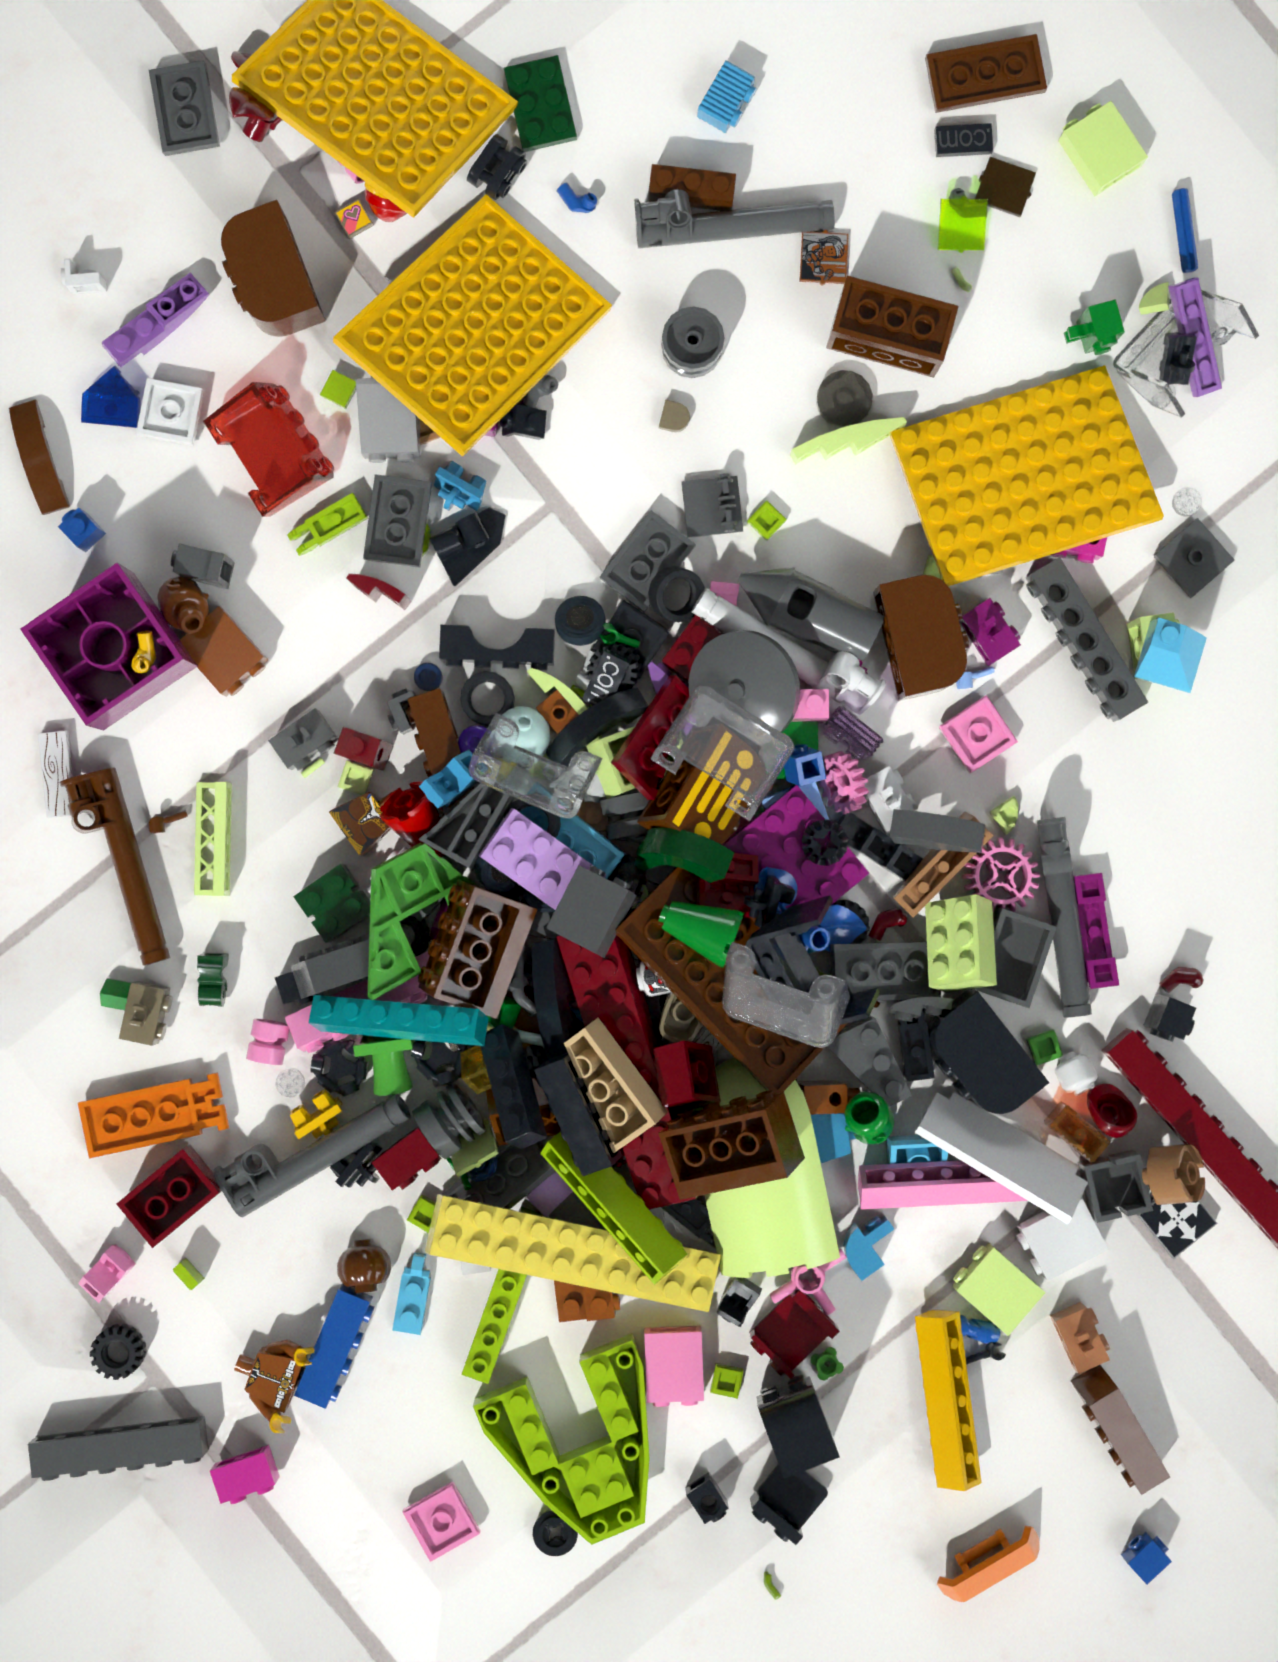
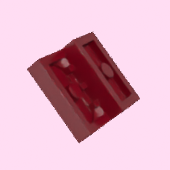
(375, 588)
(732, 889)

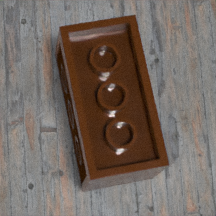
(892, 326)
(476, 948)
(731, 1145)

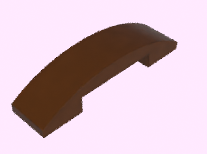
(37, 457)

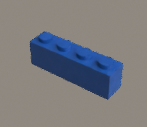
(334, 1345)

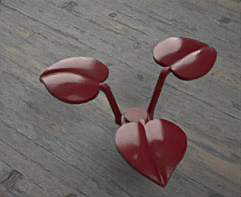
(246, 105)

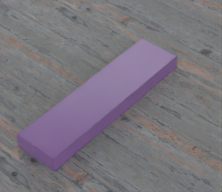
(1190, 319)

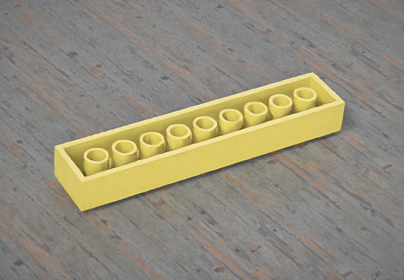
(562, 1253)

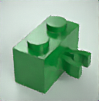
(1097, 328)

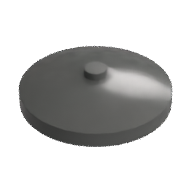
(751, 673)

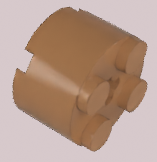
(1174, 1174)

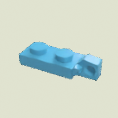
(412, 1297)

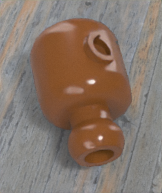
(183, 604)

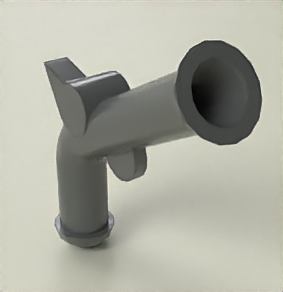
(517, 986)

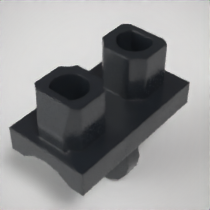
(1177, 358)
(766, 900)
(360, 1168)

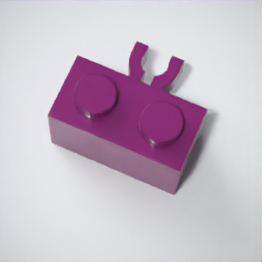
(990, 631)

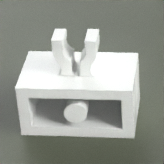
(886, 795)

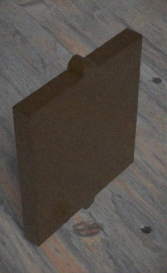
(1005, 186)

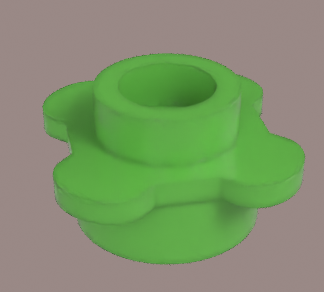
(824, 1372)

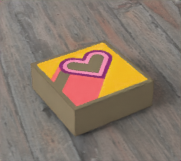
(354, 218)

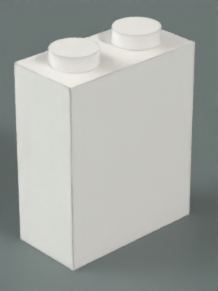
(1060, 1245)

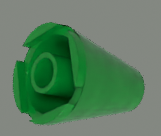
(702, 928)

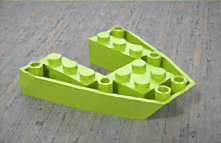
(595, 1486)

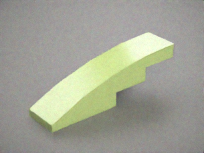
(857, 436)

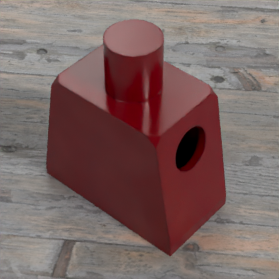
(363, 748)

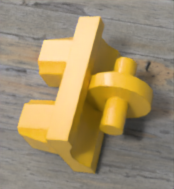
(327, 1108)

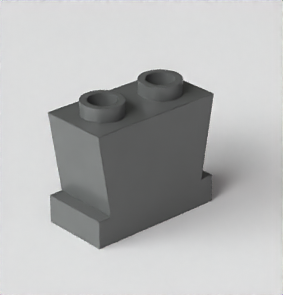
(202, 565)

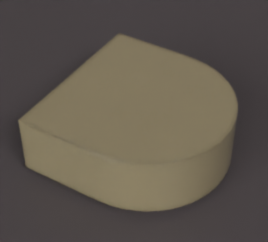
(674, 417)

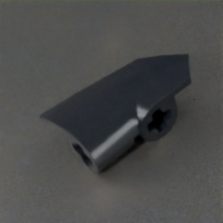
(468, 542)

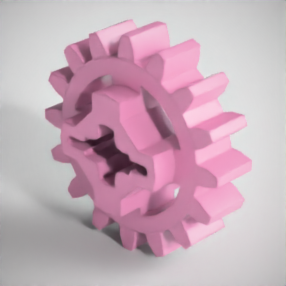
(843, 783)

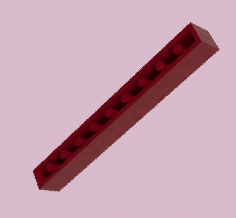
(1195, 1127)

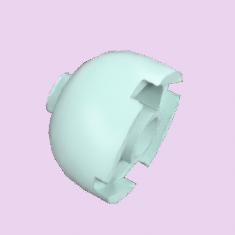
(533, 729)

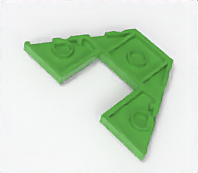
(397, 891)

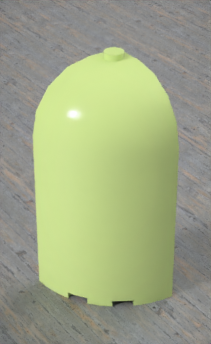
(778, 1220)

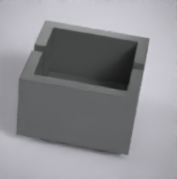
(1115, 1184)

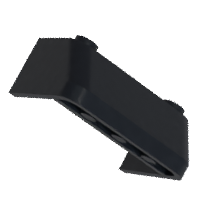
(786, 961)

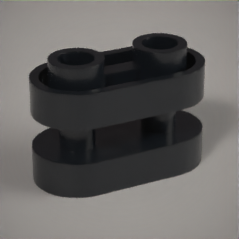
(499, 183)

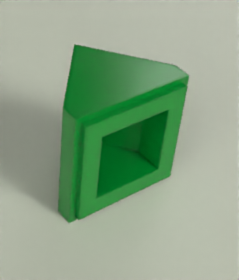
(114, 994)
(507, 1014)

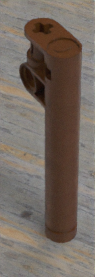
(104, 800)

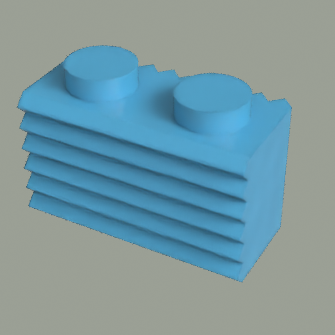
(726, 96)

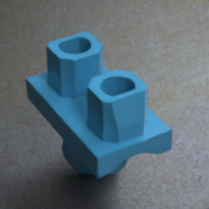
(458, 491)

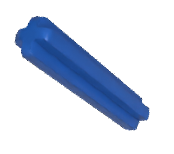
(1185, 230)

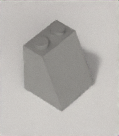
(385, 424)

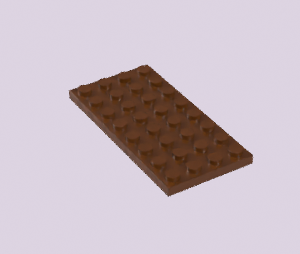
(699, 985)

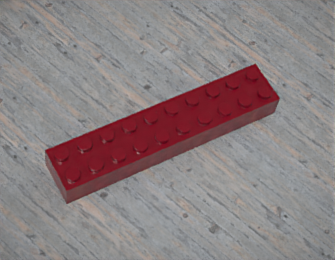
(611, 992)

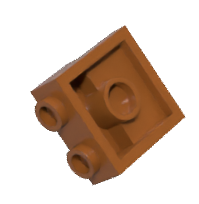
(583, 1303)

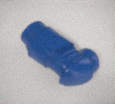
(979, 1330)

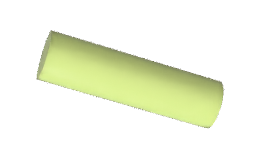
(312, 767)

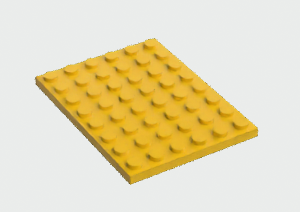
(376, 96)
(472, 324)
(1025, 476)

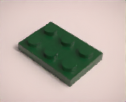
(543, 103)

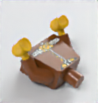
(274, 1378)

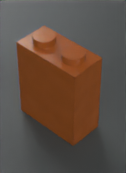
(224, 653)

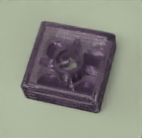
(852, 733)

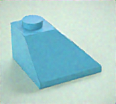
(1170, 655)

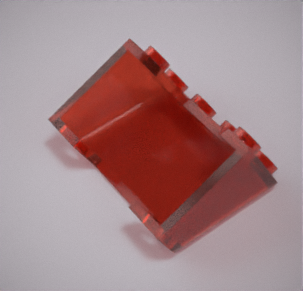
(271, 445)

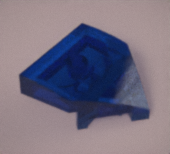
(111, 401)

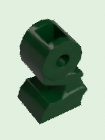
(211, 981)

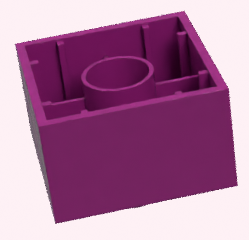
(91, 646)

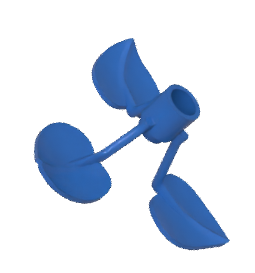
(837, 926)

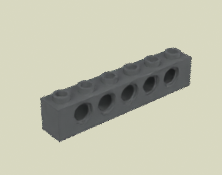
(1101, 646)

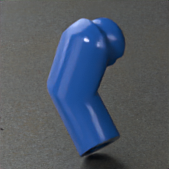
(577, 203)

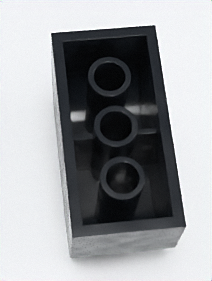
(983, 1056)
(796, 1426)

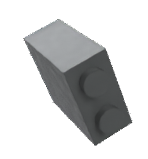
(592, 909)

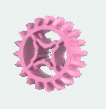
(1012, 867)

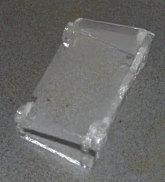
(780, 1008)

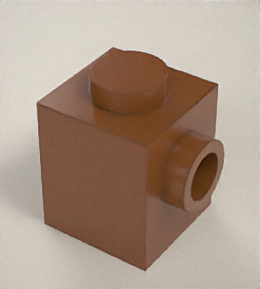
(557, 711)

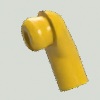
(146, 654)

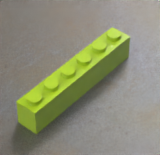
(619, 1212)

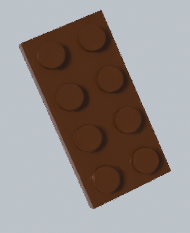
(986, 73)

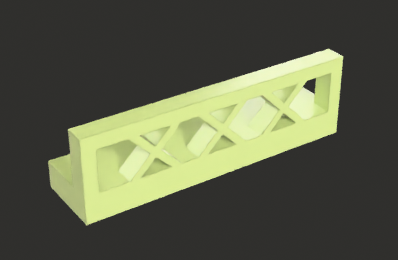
(220, 838)

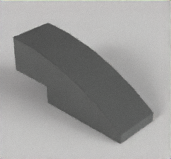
(936, 831)

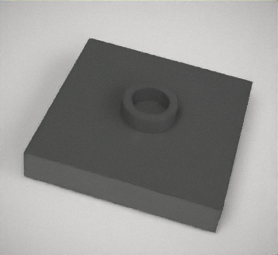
(1194, 558)

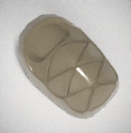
(677, 1021)

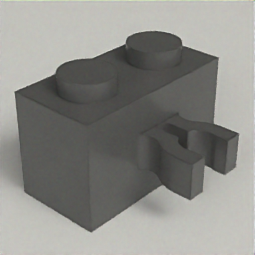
(303, 740)

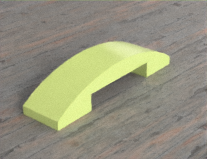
(549, 683)

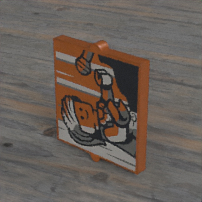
(823, 257)

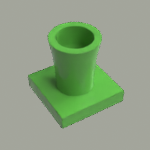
(388, 1062)

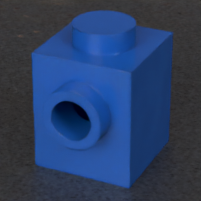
(81, 529)
(804, 766)
(1146, 1556)

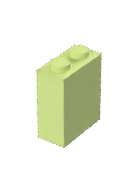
(1102, 147)
(997, 1288)

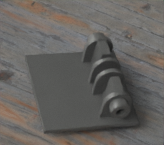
(712, 506)

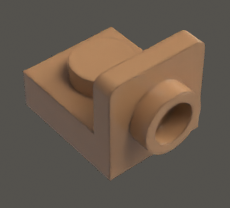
(592, 814)

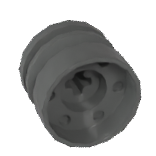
(452, 1118)

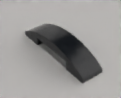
(594, 722)

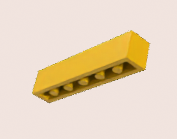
(948, 1400)

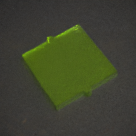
(962, 224)

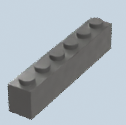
(118, 1447)

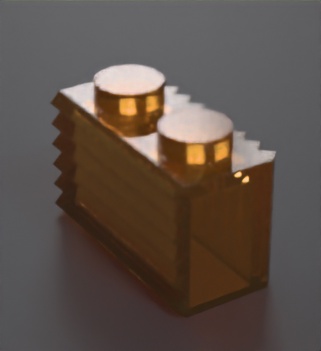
(1076, 1132)

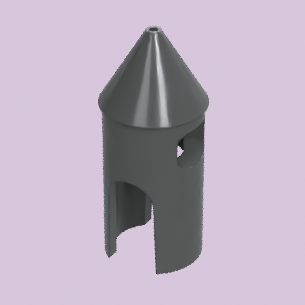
(812, 610)

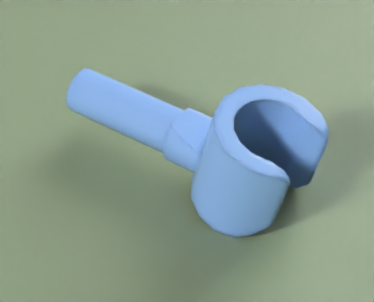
(966, 680)

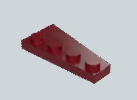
(635, 754)

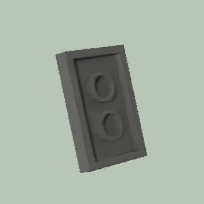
(184, 108)
(397, 520)
(645, 554)

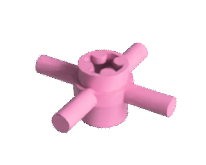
(809, 1288)

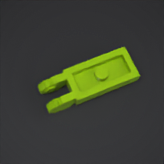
(329, 523)

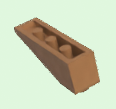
(933, 874)

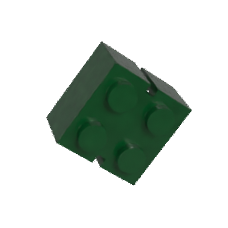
(334, 903)

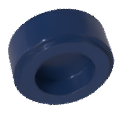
(428, 677)

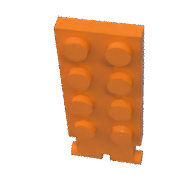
(151, 1115)

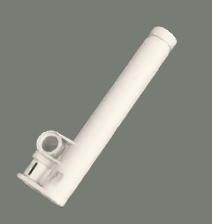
(841, 674)

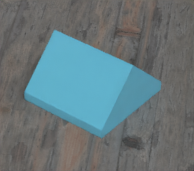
(913, 1150)

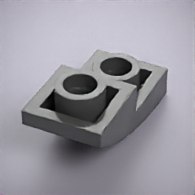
(912, 1008)

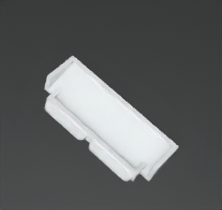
(1003, 1154)

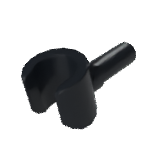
(988, 1352)

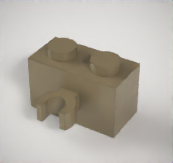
(145, 1013)

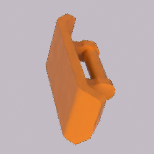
(993, 1569)

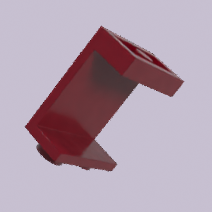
(792, 1332)

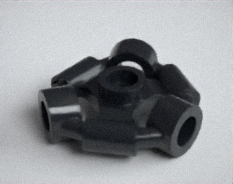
(440, 1055)
(339, 1067)

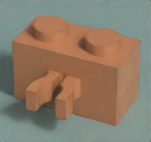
(1080, 1338)

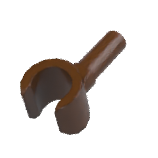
(157, 824)

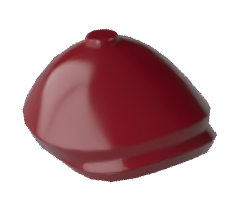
(1111, 1110)

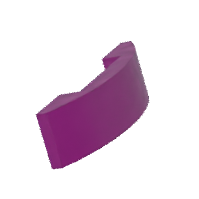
(1098, 956)

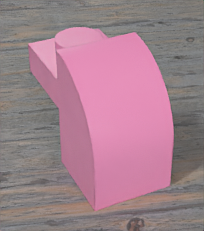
(107, 1272)

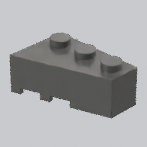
(469, 825)
(871, 1060)

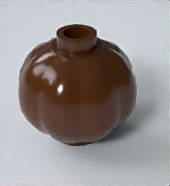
(364, 1266)

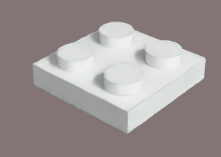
(170, 411)

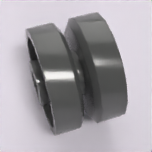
(692, 325)
(630, 809)

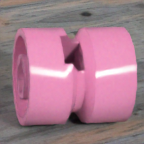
(268, 1042)

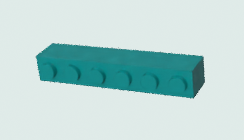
(399, 1020)

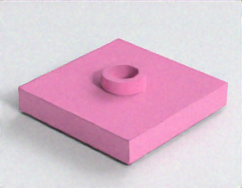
(978, 734)
(441, 1521)

